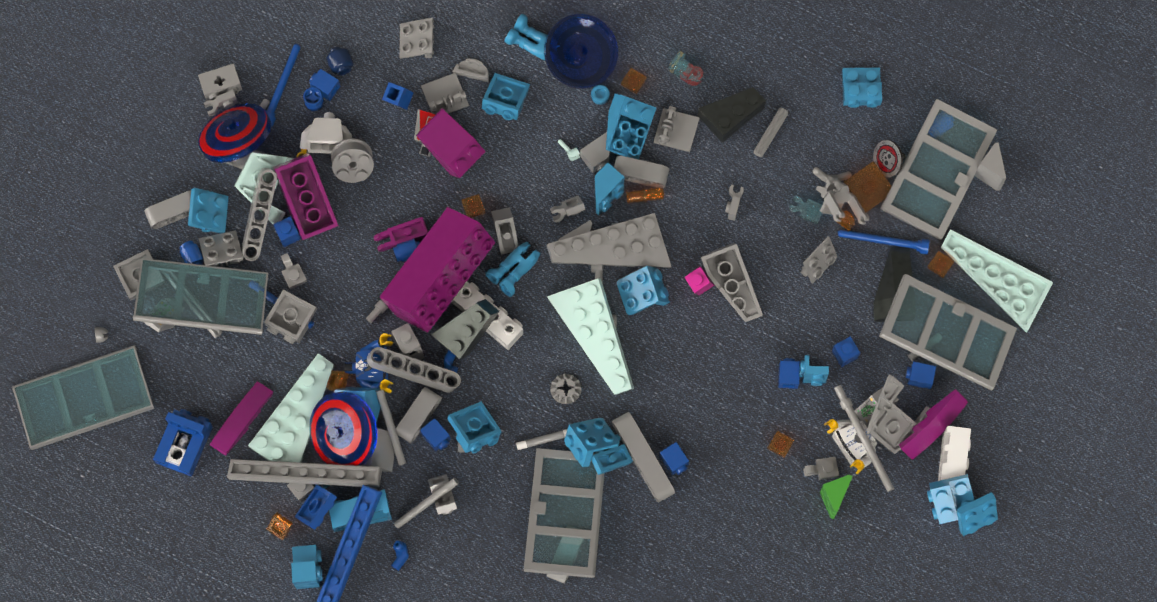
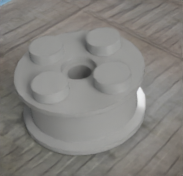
(352, 160)

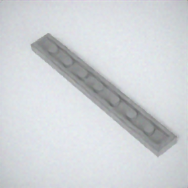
(304, 473)

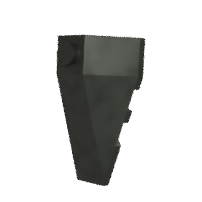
(897, 265)

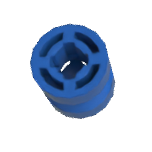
(313, 94)

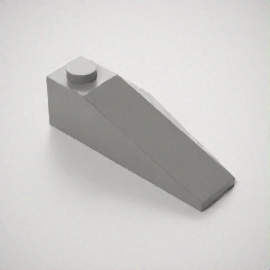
(730, 276)

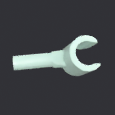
(573, 154)

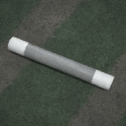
(541, 439)

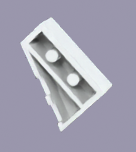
(954, 452)

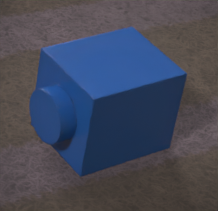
(325, 83)
(397, 95)
(286, 231)
(845, 351)
(789, 373)
(920, 375)
(435, 435)
(674, 459)

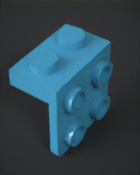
(642, 290)
(588, 437)

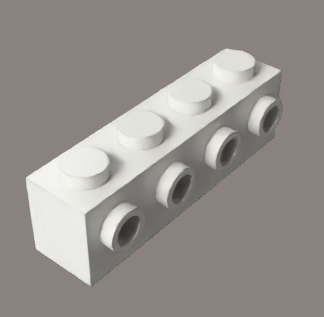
(502, 328)

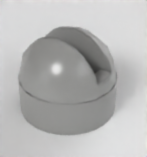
(99, 331)

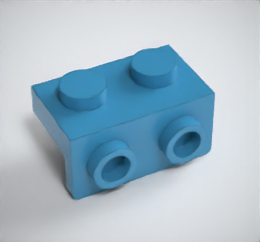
(813, 374)

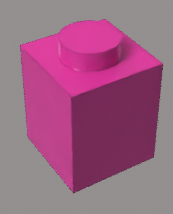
(699, 281)

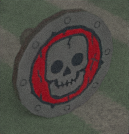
(888, 158)

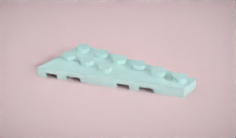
(1006, 282)
(592, 324)
(287, 429)

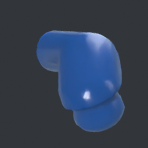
(448, 361)
(401, 553)

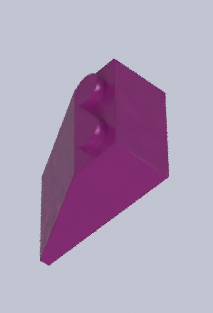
(450, 144)

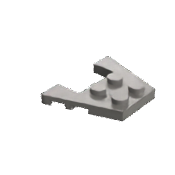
(889, 423)

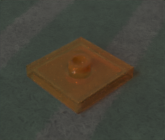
(869, 186)

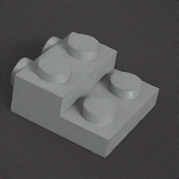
(290, 317)

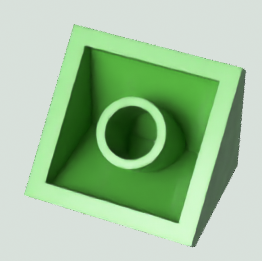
(833, 494)

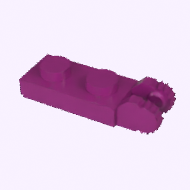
(403, 232)

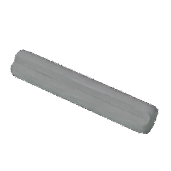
(770, 132)

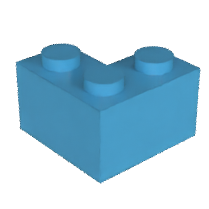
(305, 567)

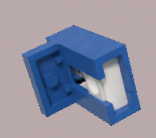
(183, 423)

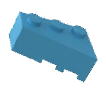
(342, 511)

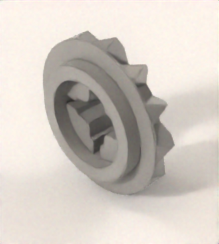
(573, 393)

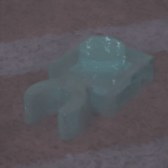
(809, 211)

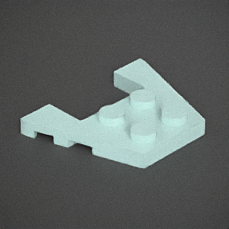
(247, 179)

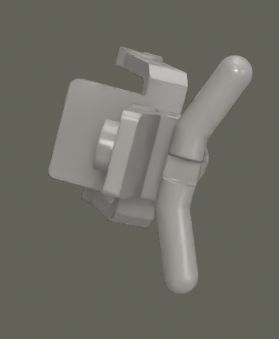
(837, 193)

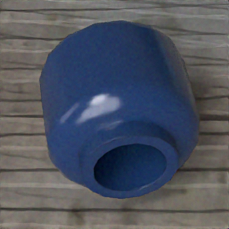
(339, 61)

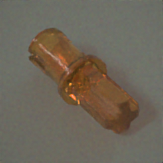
(644, 195)

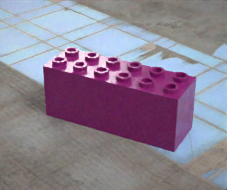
(437, 269)

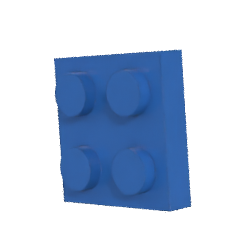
(316, 507)

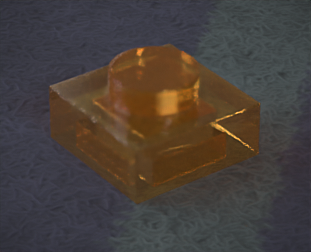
(633, 80)
(473, 206)
(848, 221)
(940, 264)
(337, 380)
(780, 444)
(279, 526)

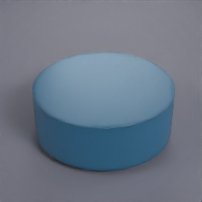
(600, 94)

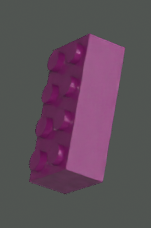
(305, 196)

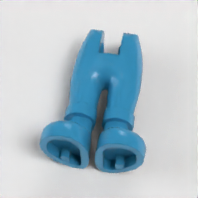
(522, 27)
(507, 284)

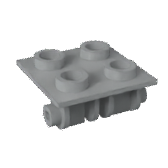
(417, 38)
(445, 94)
(676, 129)
(221, 249)
(819, 260)

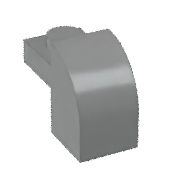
(446, 503)

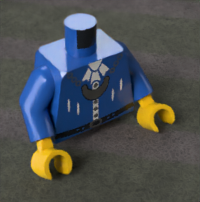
(366, 375)

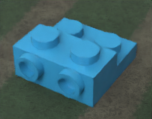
(861, 87)
(505, 97)
(474, 427)
(949, 496)

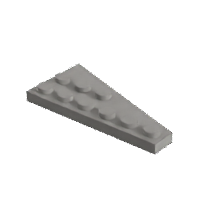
(622, 244)

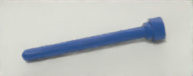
(282, 83)
(921, 246)

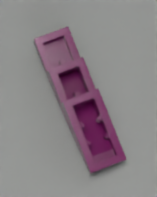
(241, 418)
(934, 424)

